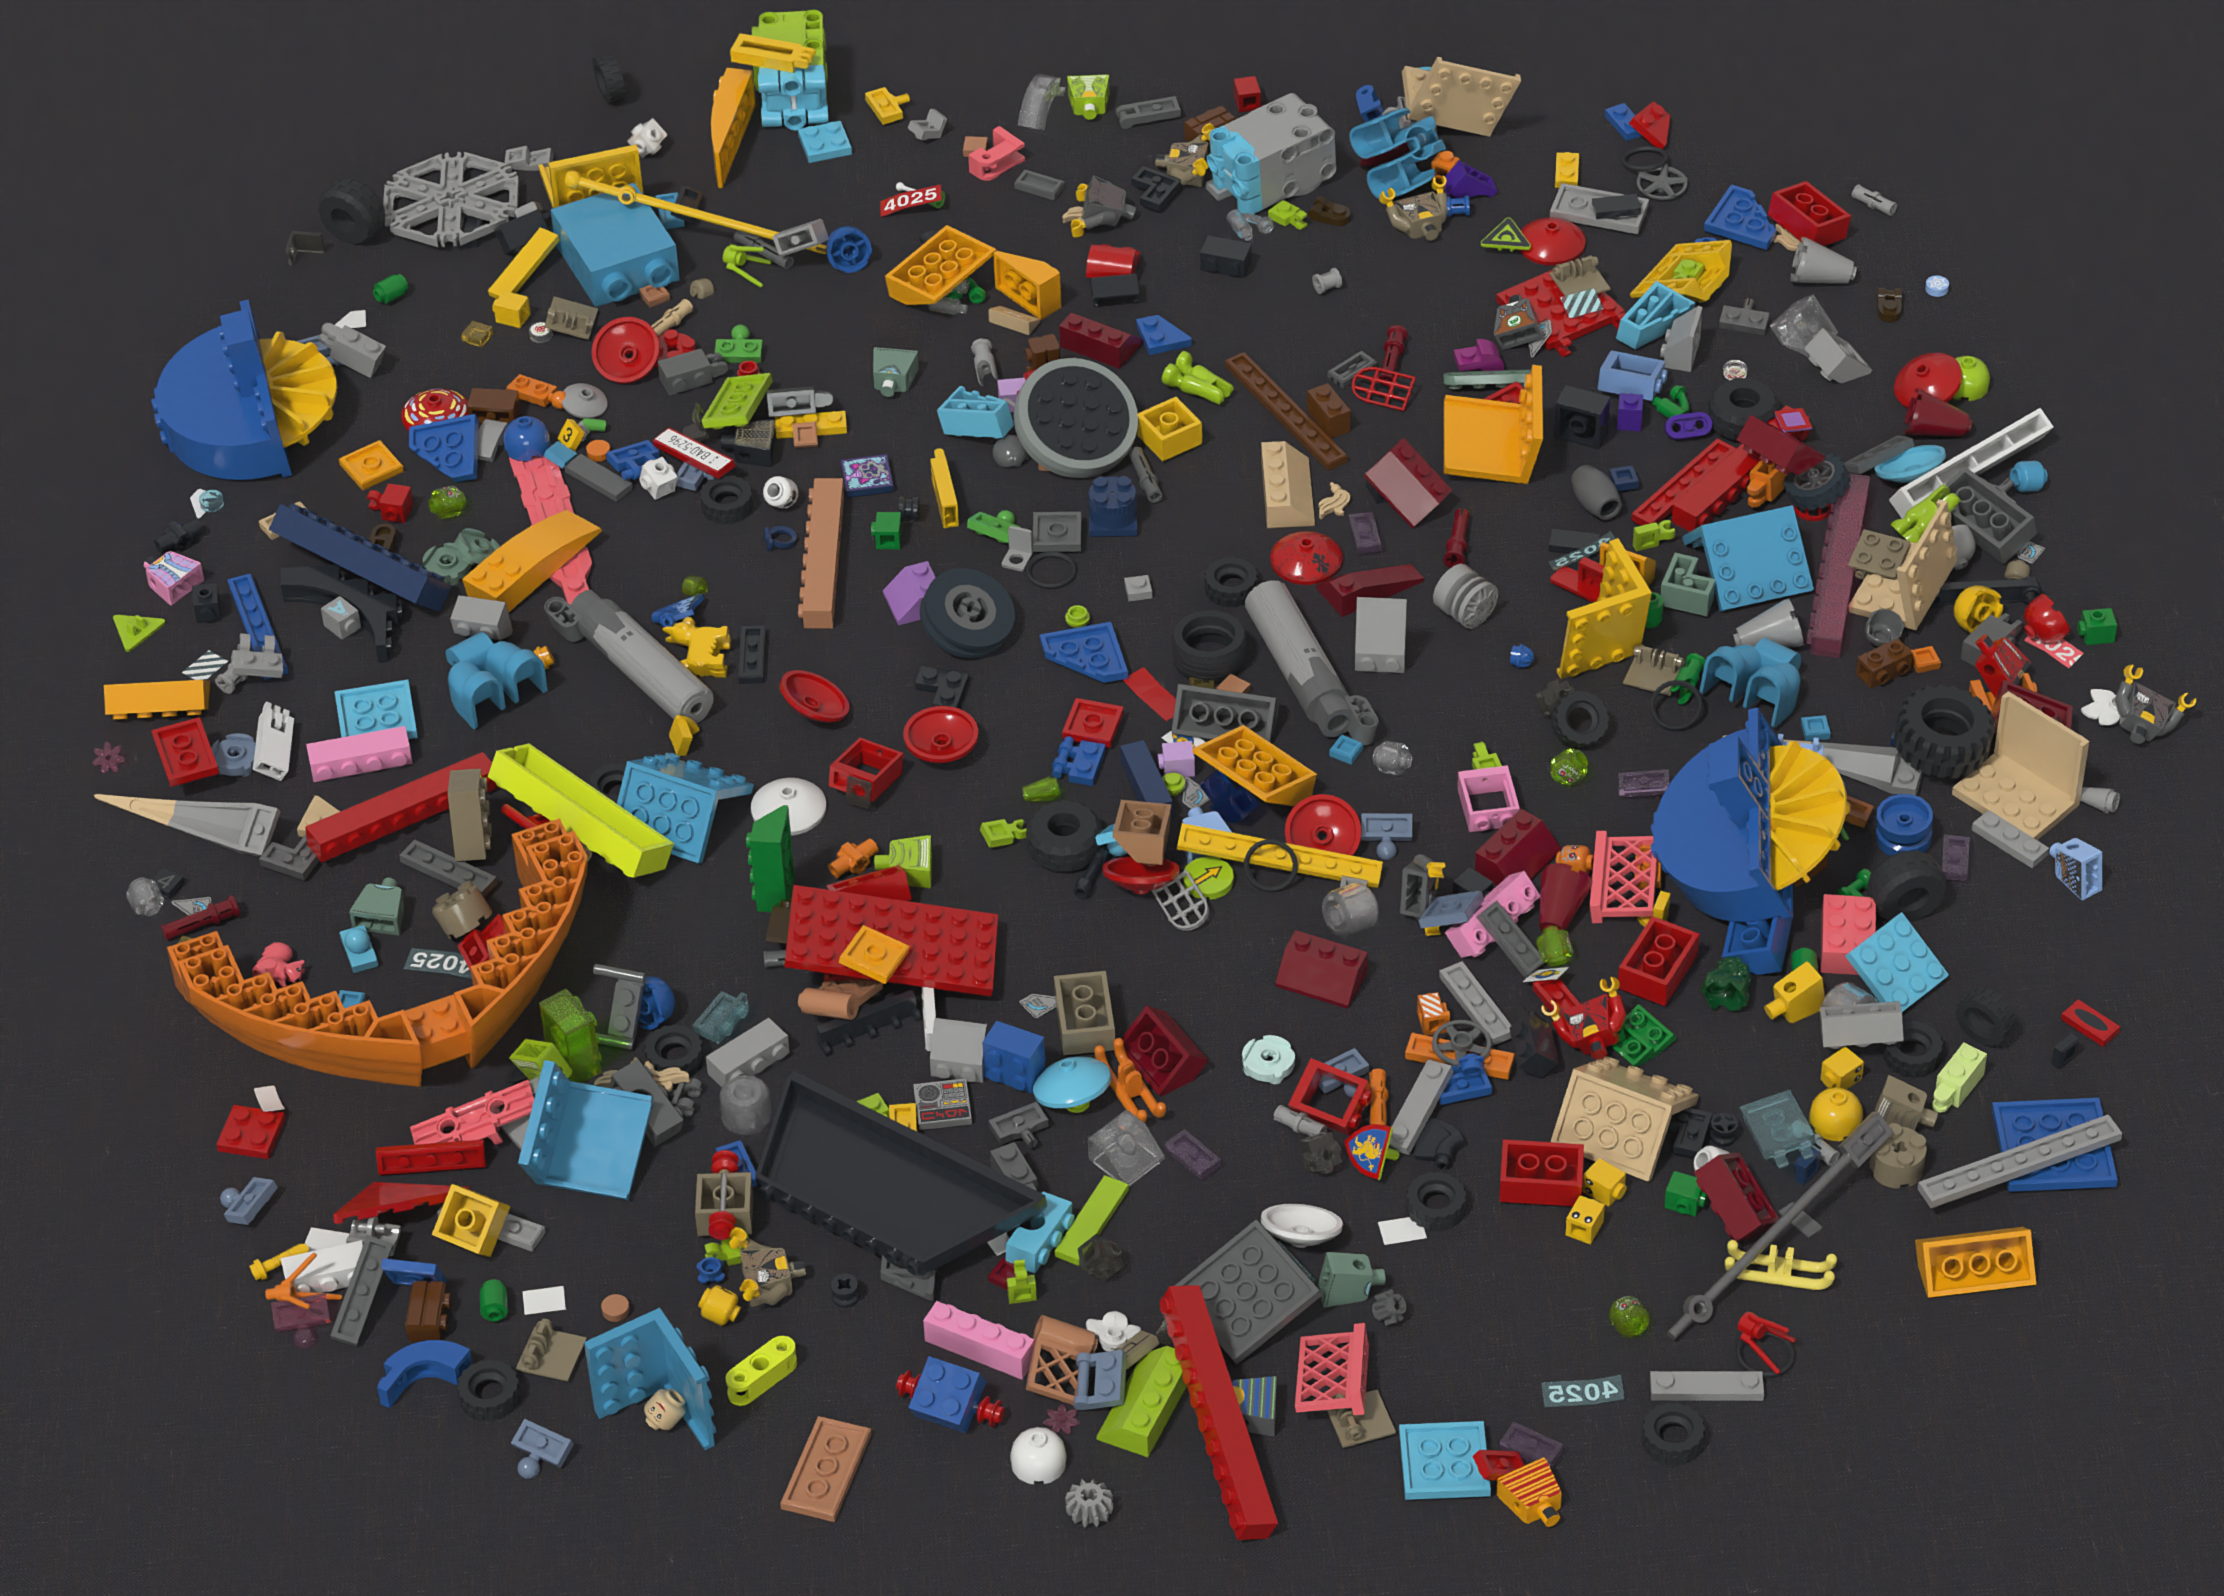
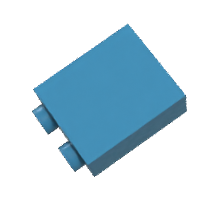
(614, 246)

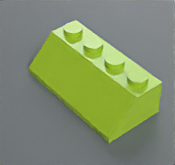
(1148, 1403)

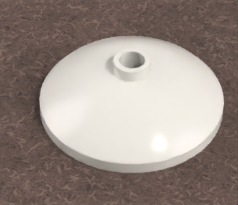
(803, 798)
(1301, 1224)

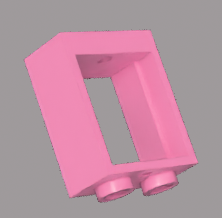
(1496, 780)

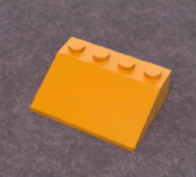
(937, 267)
(1258, 766)

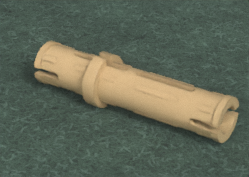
(672, 317)

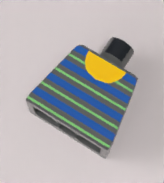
(1258, 1403)

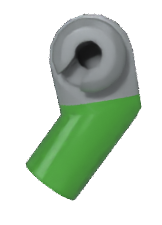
(592, 424)

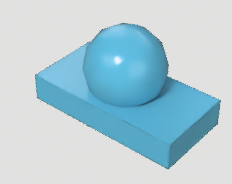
(1112, 845)
(358, 949)

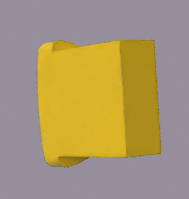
(681, 734)
(1660, 910)

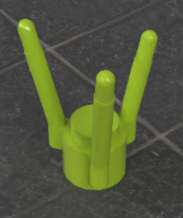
(734, 257)

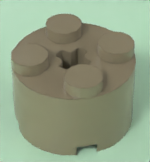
(461, 910)
(1899, 1158)

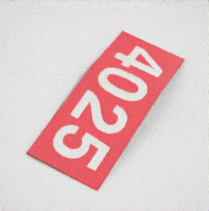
(2060, 650)

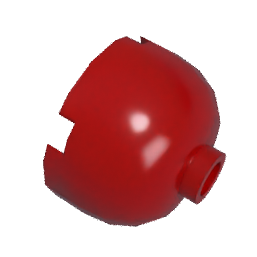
(2044, 621)

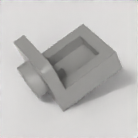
(928, 128)

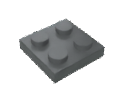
(1056, 531)

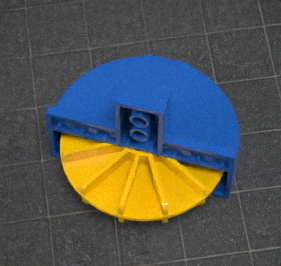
(242, 399)
(1748, 823)

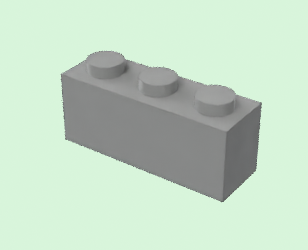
(1861, 1024)
(748, 1052)

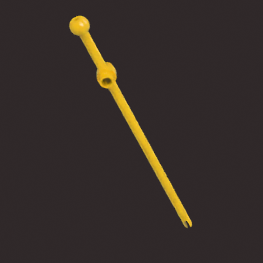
(574, 180)

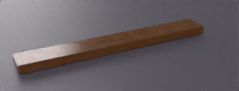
(1286, 411)

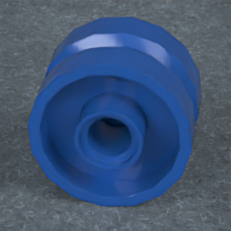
(1904, 824)

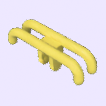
(1781, 1267)

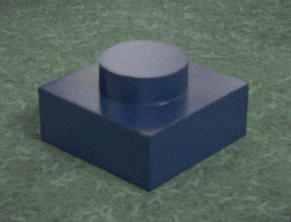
(1624, 478)
(1806, 1168)

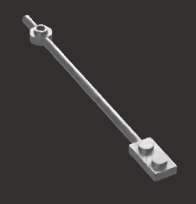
(1855, 1151)

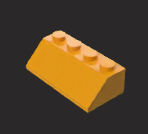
(156, 697)
(1976, 1261)

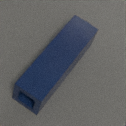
(1144, 774)

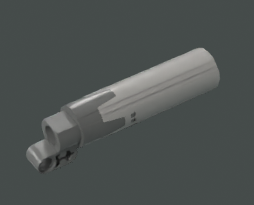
(633, 652)
(1307, 666)

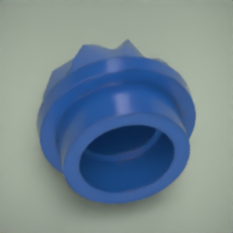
(1521, 656)

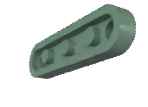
(1479, 379)

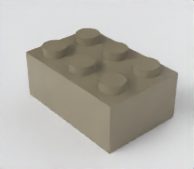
(469, 814)
(1084, 1012)

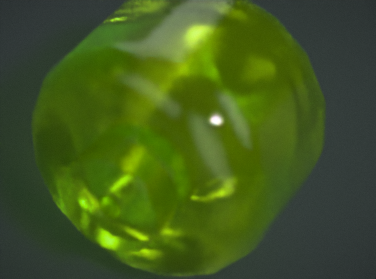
(694, 585)

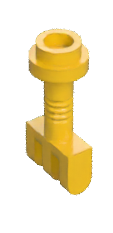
(260, 1269)

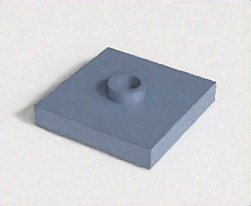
(1451, 909)

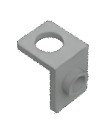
(1019, 546)

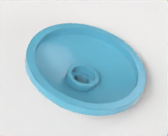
(1911, 464)
(1071, 1082)

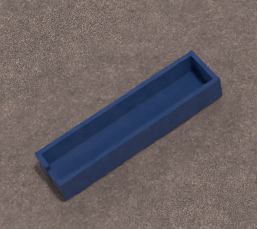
(361, 556)

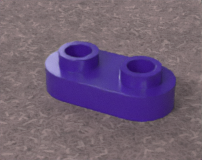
(1687, 425)

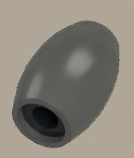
(1596, 492)

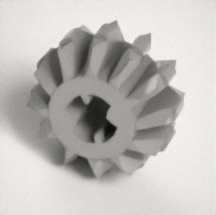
(1089, 1503)

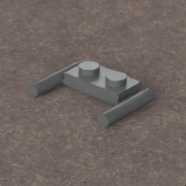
(625, 1006)

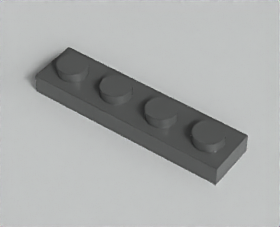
(445, 867)
(361, 1291)

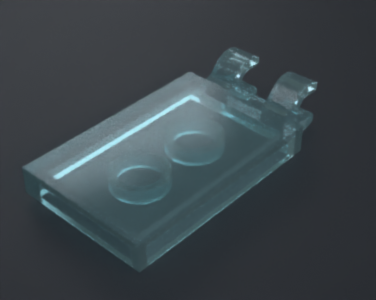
(1779, 1127)

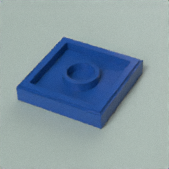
(407, 1272)

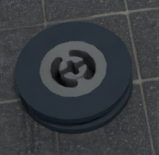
(958, 631)

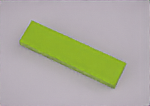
(1092, 1218)

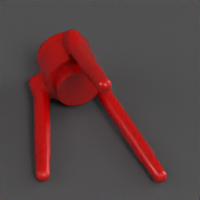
(1756, 1327)

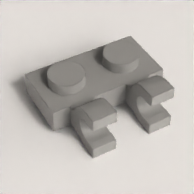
(257, 663)

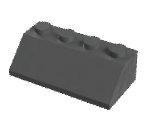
(1214, 712)

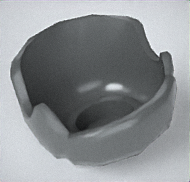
(1009, 452)
(1883, 627)

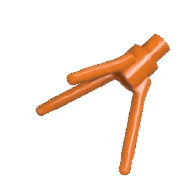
(287, 1291)

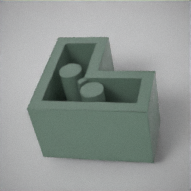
(1685, 589)

